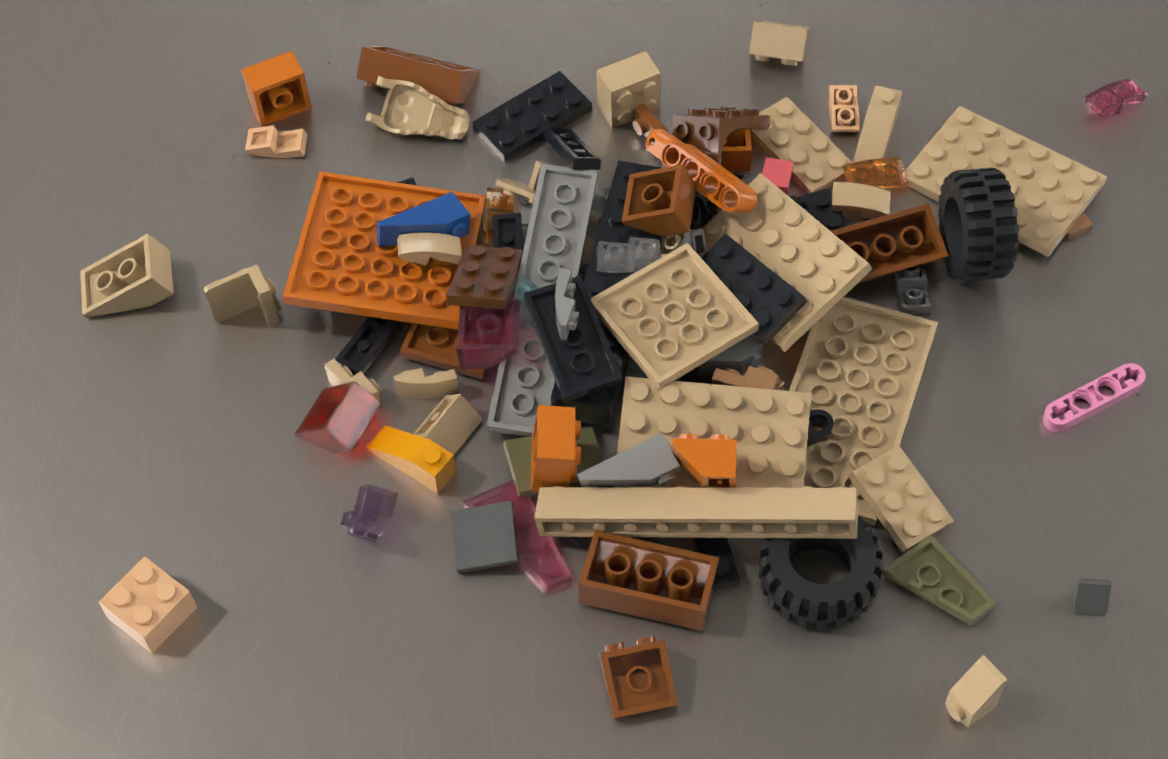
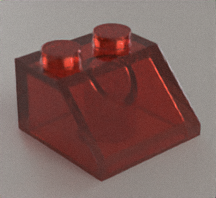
(339, 418)

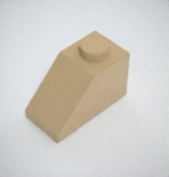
(976, 692)

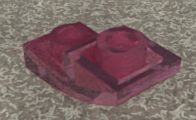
(1113, 96)

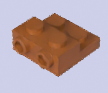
(638, 677)

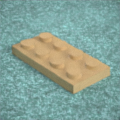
(799, 140)

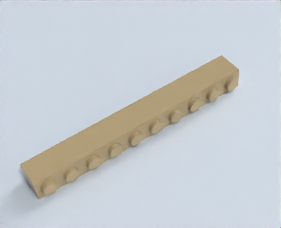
(698, 512)

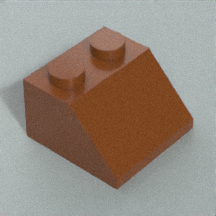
(660, 201)

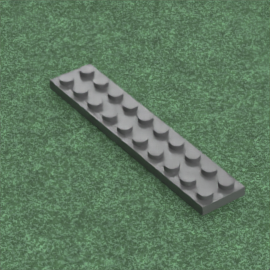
(552, 242)

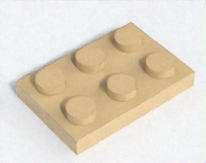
(900, 498)

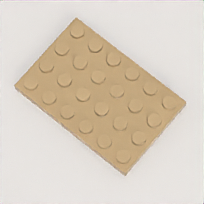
(1045, 184)
(796, 250)
(765, 422)

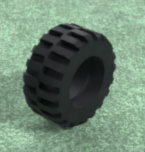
(978, 224)
(815, 602)

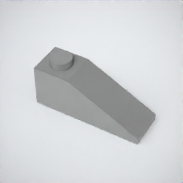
(638, 466)

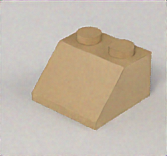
(779, 41)

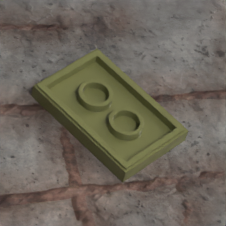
(519, 459)

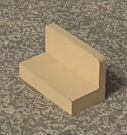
(450, 423)

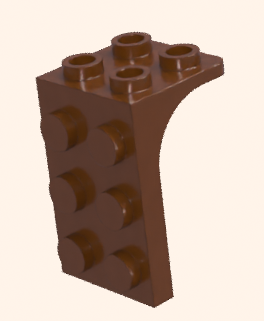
(711, 126)

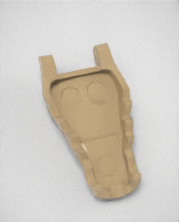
(417, 112)

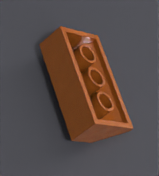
(438, 77)
(895, 241)
(648, 580)

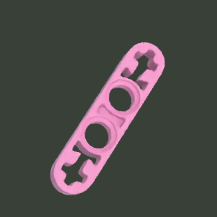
(1092, 395)

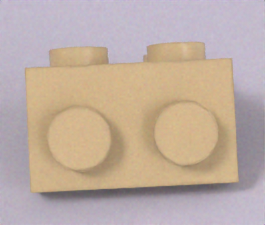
(241, 293)

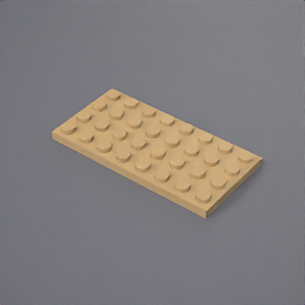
(865, 373)

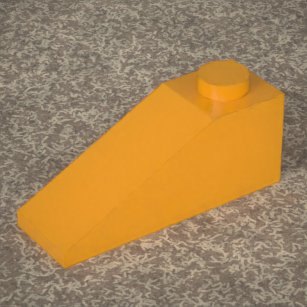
(415, 457)

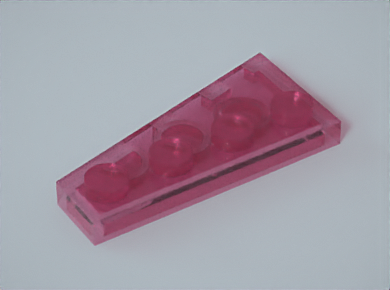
(537, 554)

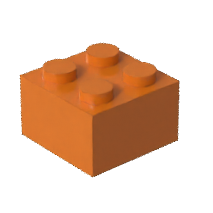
(276, 88)
(555, 447)

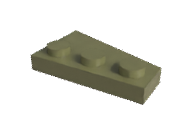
(941, 581)

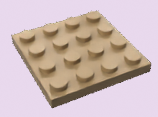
(673, 315)

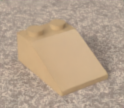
(127, 279)

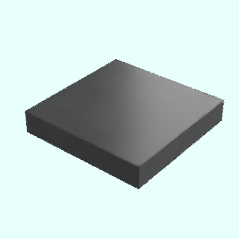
(485, 537)

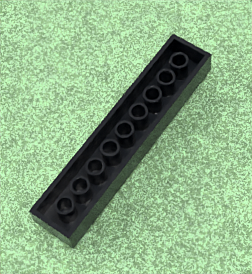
(601, 406)

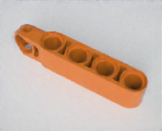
(710, 177)

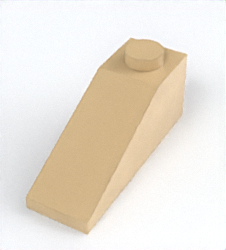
(878, 124)

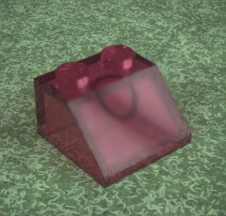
(487, 335)

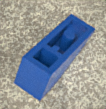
(439, 215)

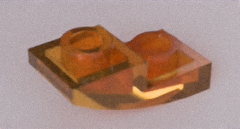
(877, 172)
(496, 203)

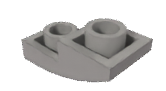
(565, 304)

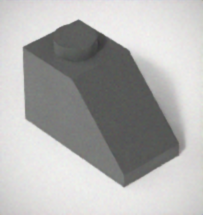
(737, 357)

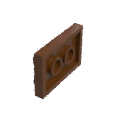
(485, 277)

